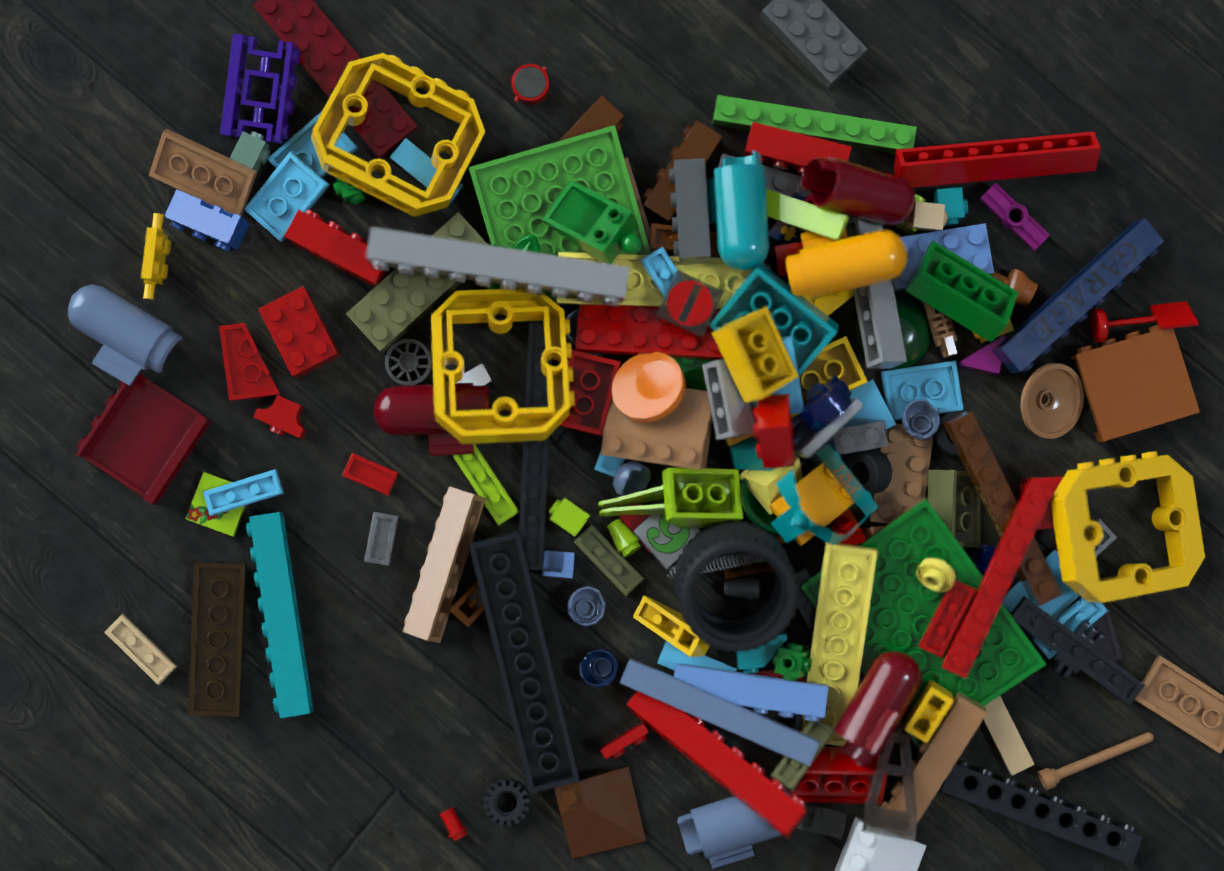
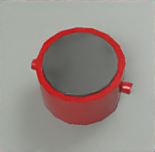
(530, 84)

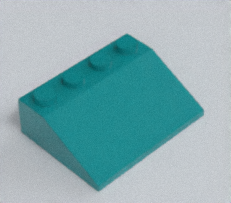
(790, 313)

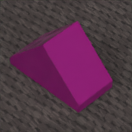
(984, 359)

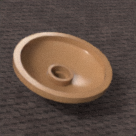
(1052, 400)

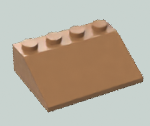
(674, 440)

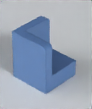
(558, 564)

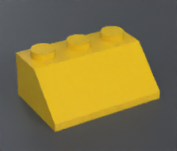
(755, 355)

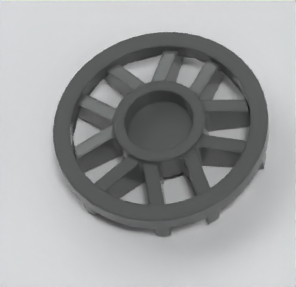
(408, 362)

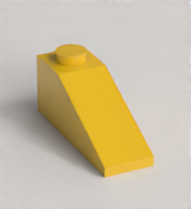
(670, 626)

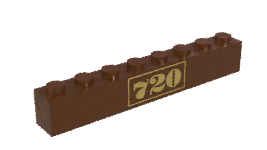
(999, 502)

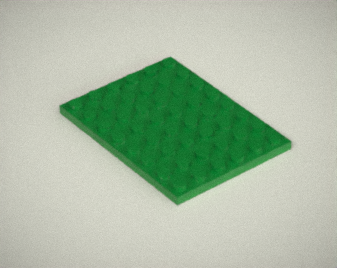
(904, 607)

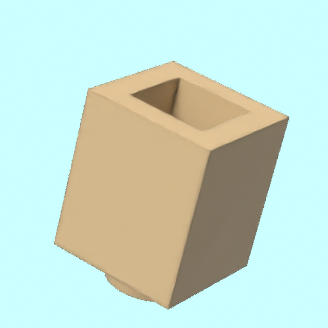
(927, 217)

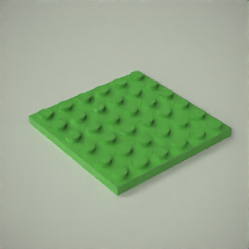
(524, 186)

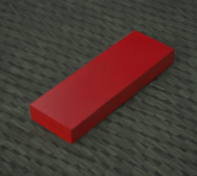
(947, 618)

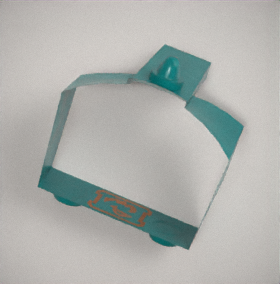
(796, 522)

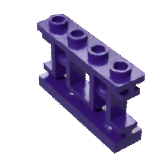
(239, 88)

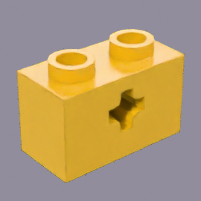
(928, 711)

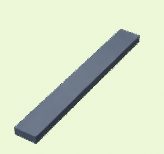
(720, 712)

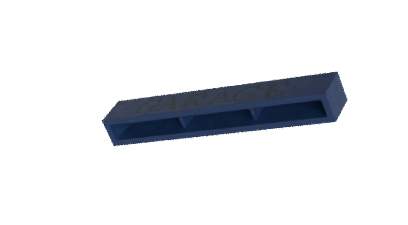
(1078, 295)

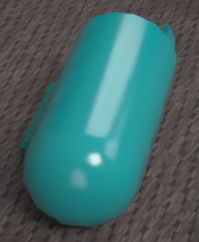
(740, 210)

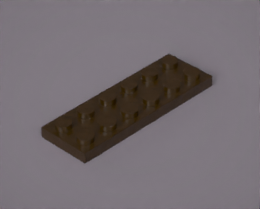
(217, 639)

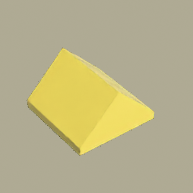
(763, 483)

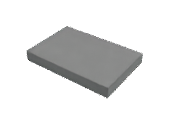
(814, 441)

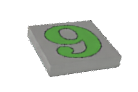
(663, 538)

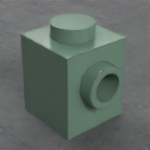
(251, 150)

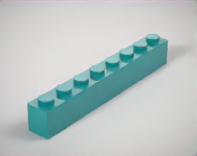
(281, 615)

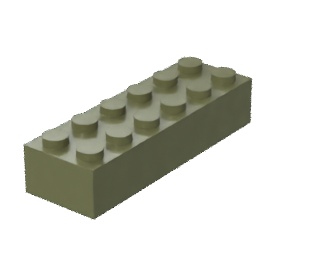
(405, 299)

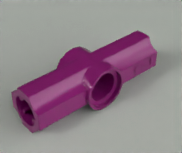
(1026, 229)

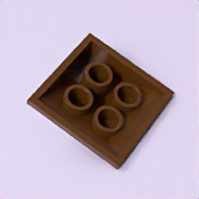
(600, 812)

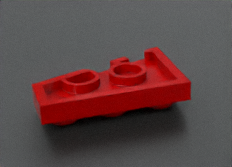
(244, 367)

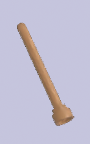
(1051, 777)

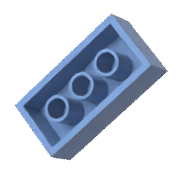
(967, 242)

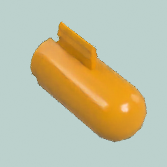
(845, 264)

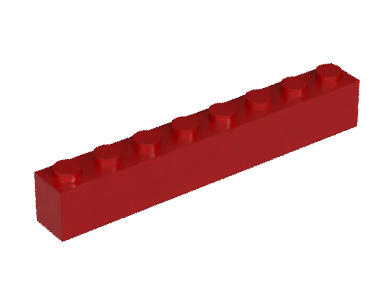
(998, 159)
(721, 762)

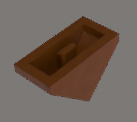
(469, 606)

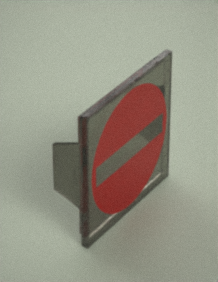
(689, 303)

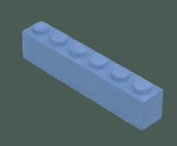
(759, 691)

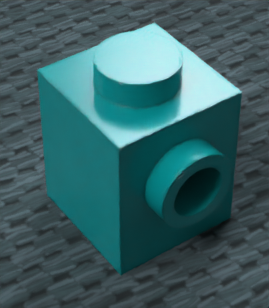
(954, 204)

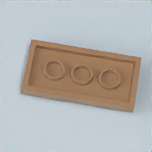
(202, 172)
(909, 474)
(1184, 702)

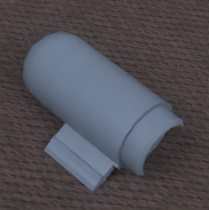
(128, 334)
(724, 831)

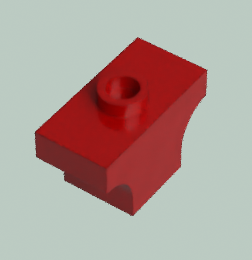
(283, 417)
(843, 524)

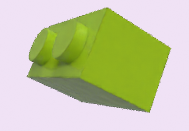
(568, 516)

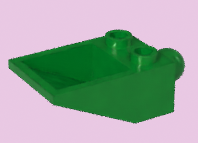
(593, 223)

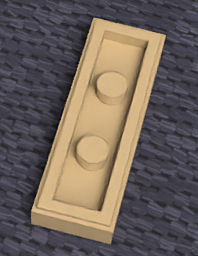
(141, 649)
(1006, 737)

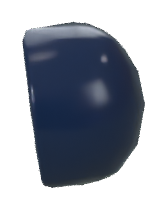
(599, 668)

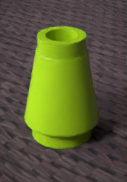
(624, 538)

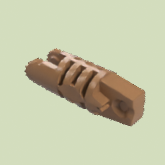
(942, 331)

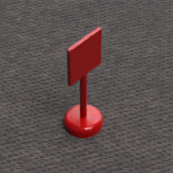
(1166, 315)

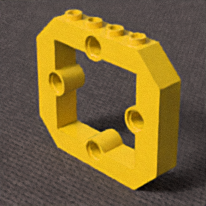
(405, 80)
(488, 425)
(1174, 516)

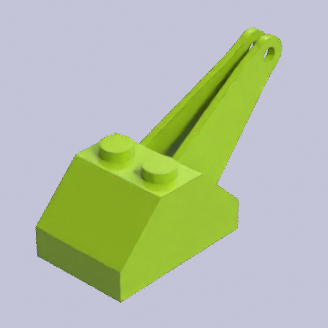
(690, 496)

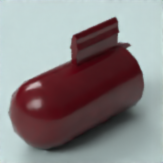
(858, 191)
(412, 412)
(878, 706)

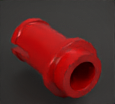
(453, 824)

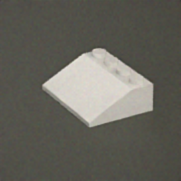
(878, 852)

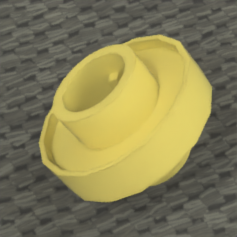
(936, 575)

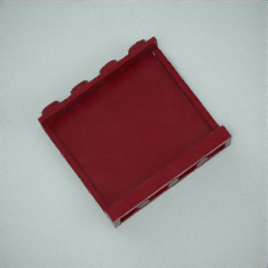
(143, 437)

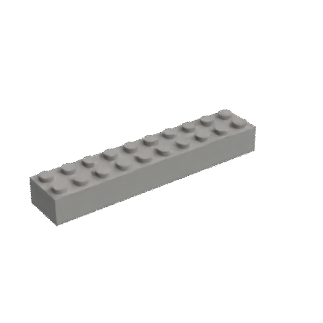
(497, 265)

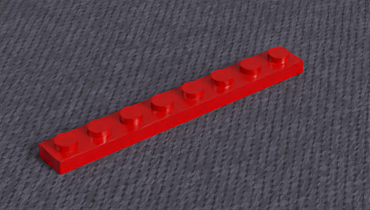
(997, 579)

